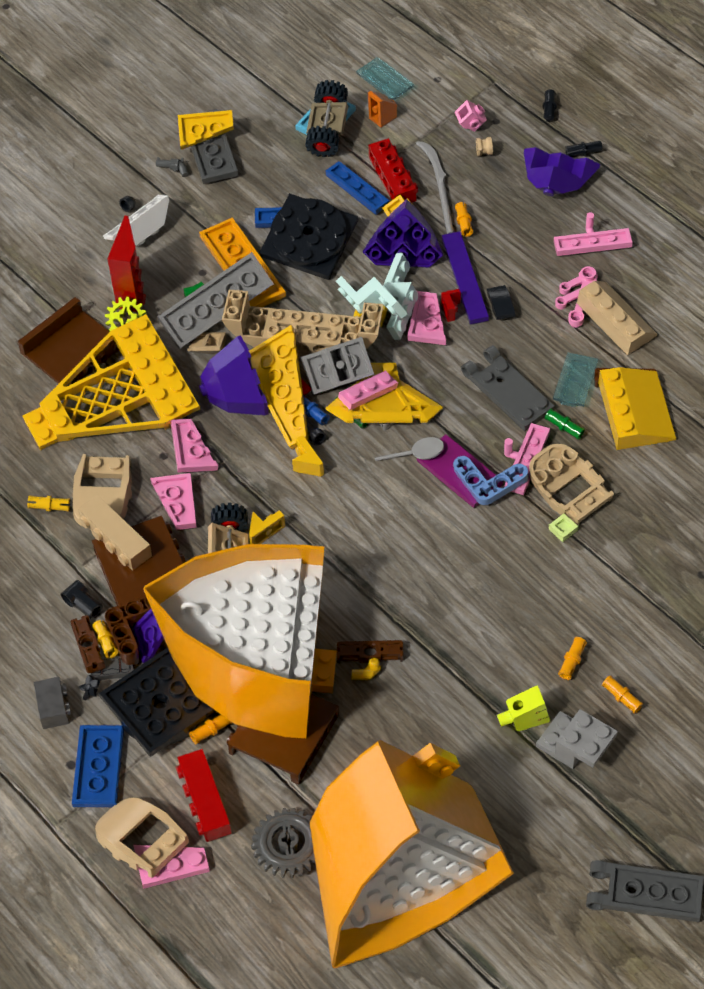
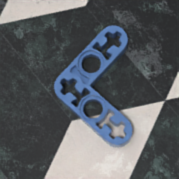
(484, 485)

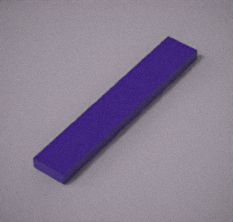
(465, 278)

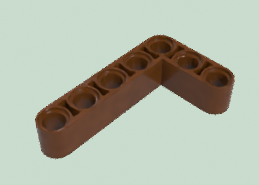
(119, 623)

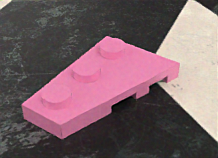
(426, 320)
(189, 448)
(177, 498)
(186, 863)

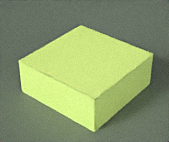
(563, 527)

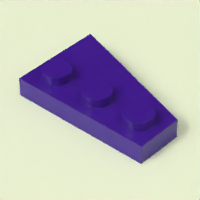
(147, 636)

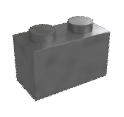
(51, 702)

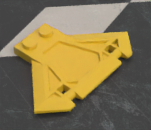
(396, 406)

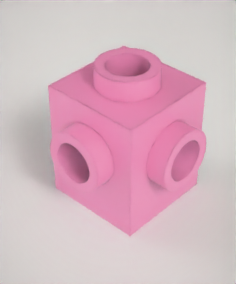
(470, 115)

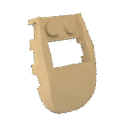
(103, 467)
(556, 468)
(126, 817)

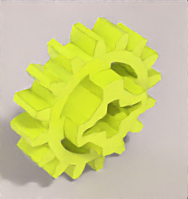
(117, 316)

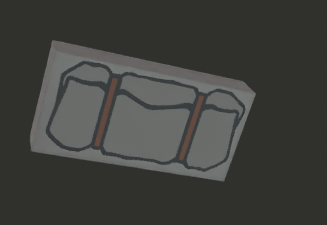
(113, 669)

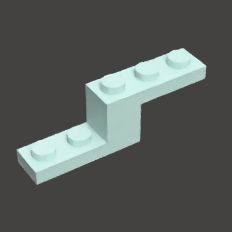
(402, 291)
(370, 293)

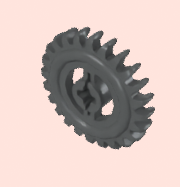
(284, 861)

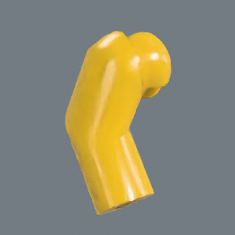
(367, 673)

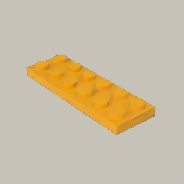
(229, 246)

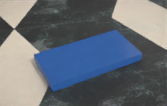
(98, 766)

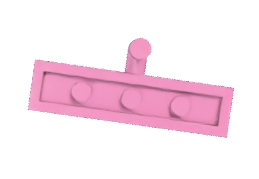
(592, 240)
(532, 445)

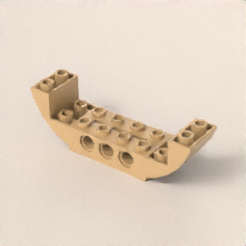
(311, 329)

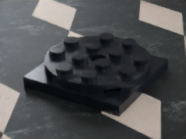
(314, 252)
(137, 693)

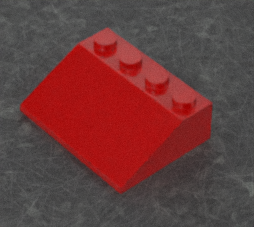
(125, 266)

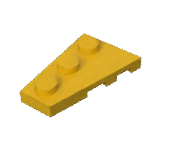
(203, 126)

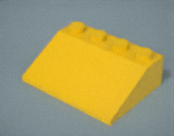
(635, 407)

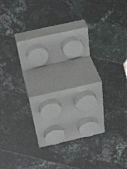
(337, 365)
(576, 739)

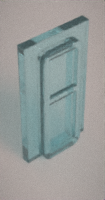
(384, 78)
(575, 380)

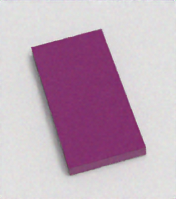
(443, 469)

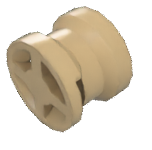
(484, 146)

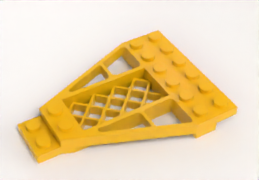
(150, 365)

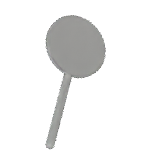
(422, 449)

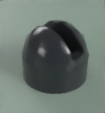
(127, 203)
(317, 436)

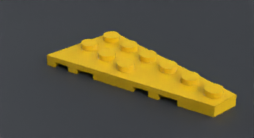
(281, 383)

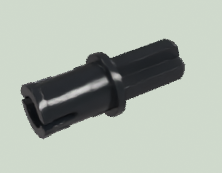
(549, 105)
(583, 148)

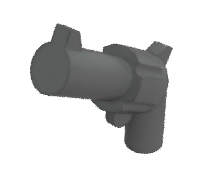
(173, 164)

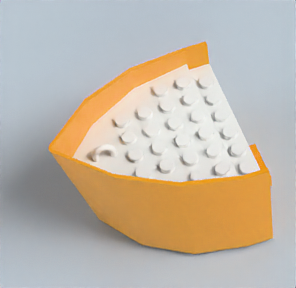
(248, 632)
(399, 850)

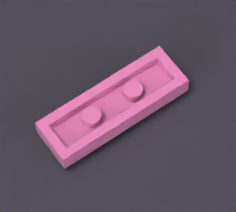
(368, 390)

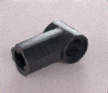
(78, 596)

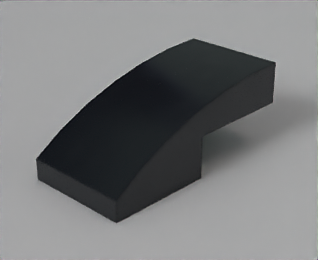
(501, 302)

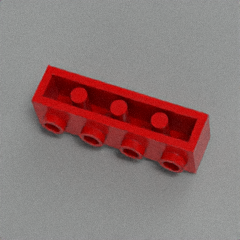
(392, 170)
(204, 796)

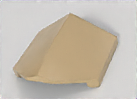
(208, 343)

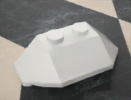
(145, 221)

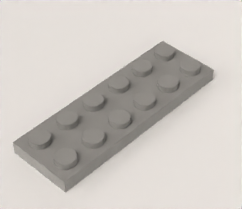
(206, 304)

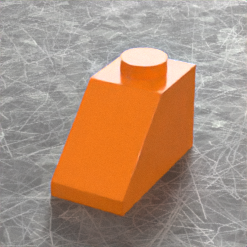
(381, 108)

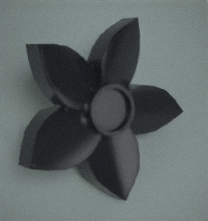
(90, 687)

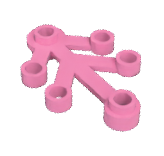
(586, 276)

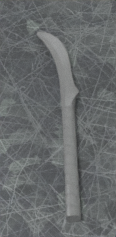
(440, 177)

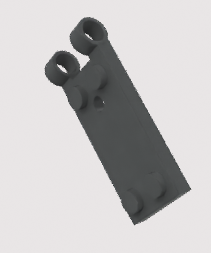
(214, 159)
(513, 395)
(656, 893)

